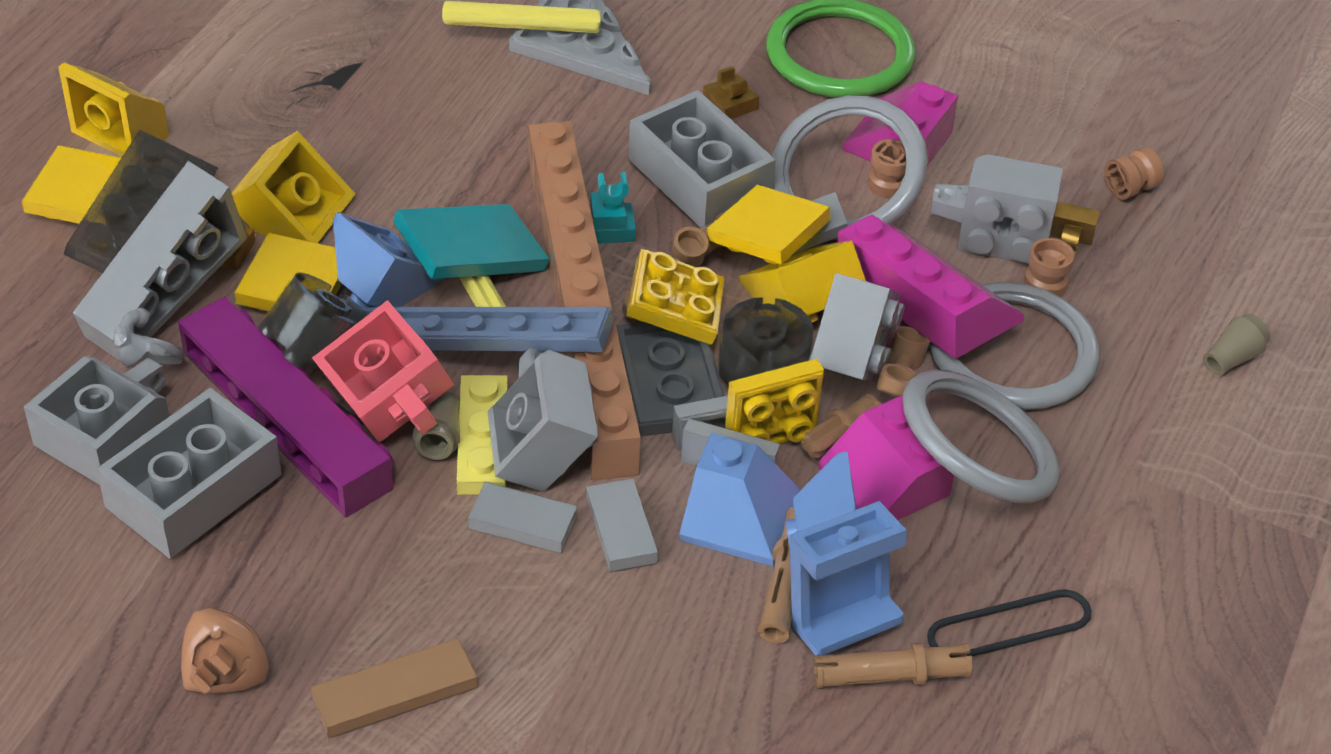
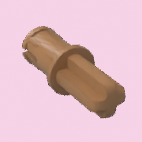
(825, 435)

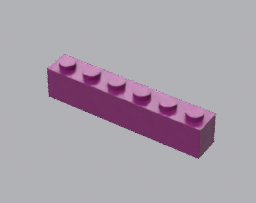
(282, 398)

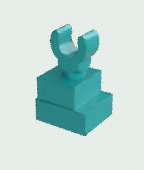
(610, 215)

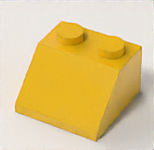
(108, 109)
(291, 192)
(804, 277)

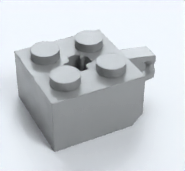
(1002, 207)
(857, 327)
(96, 412)
(542, 420)

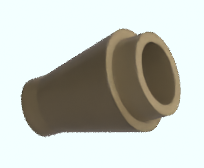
(1239, 342)
(444, 436)

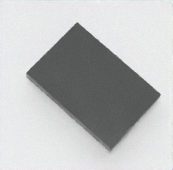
(665, 372)

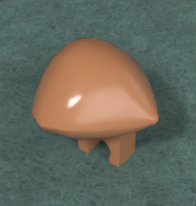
(221, 654)

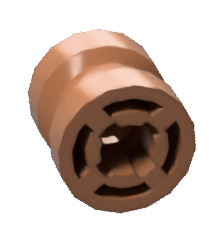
(887, 168)
(1139, 171)
(1050, 265)

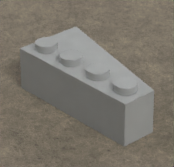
(165, 258)

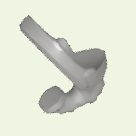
(136, 347)

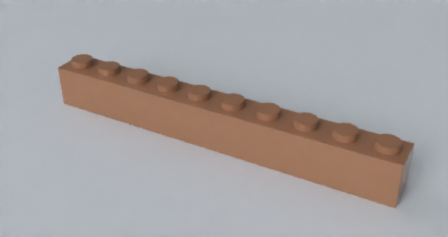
(581, 282)

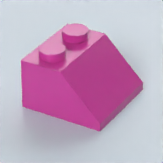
(925, 104)
(890, 462)

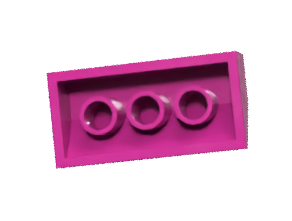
(937, 295)

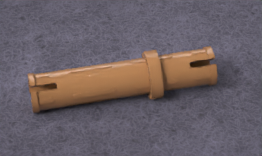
(777, 612)
(893, 665)

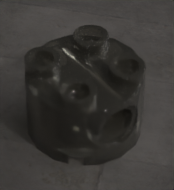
(309, 318)
(763, 338)

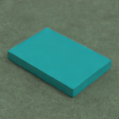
(470, 240)

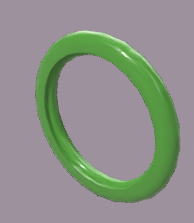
(837, 87)

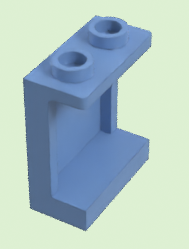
(844, 578)

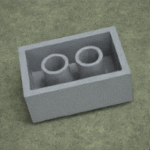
(698, 156)
(189, 472)

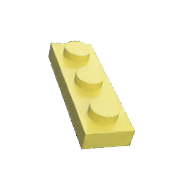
(475, 453)

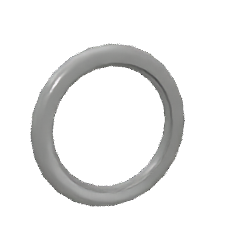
(867, 106)
(1087, 348)
(957, 462)

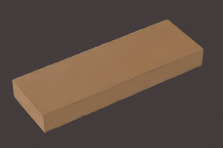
(393, 687)

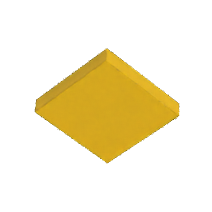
(69, 184)
(769, 224)
(278, 263)
(676, 296)
(776, 403)

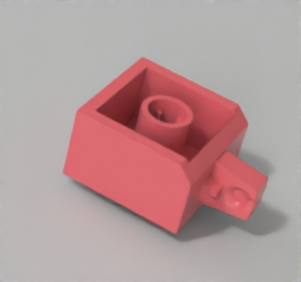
(385, 373)

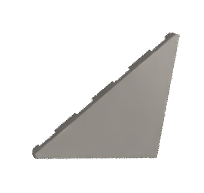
(597, 55)

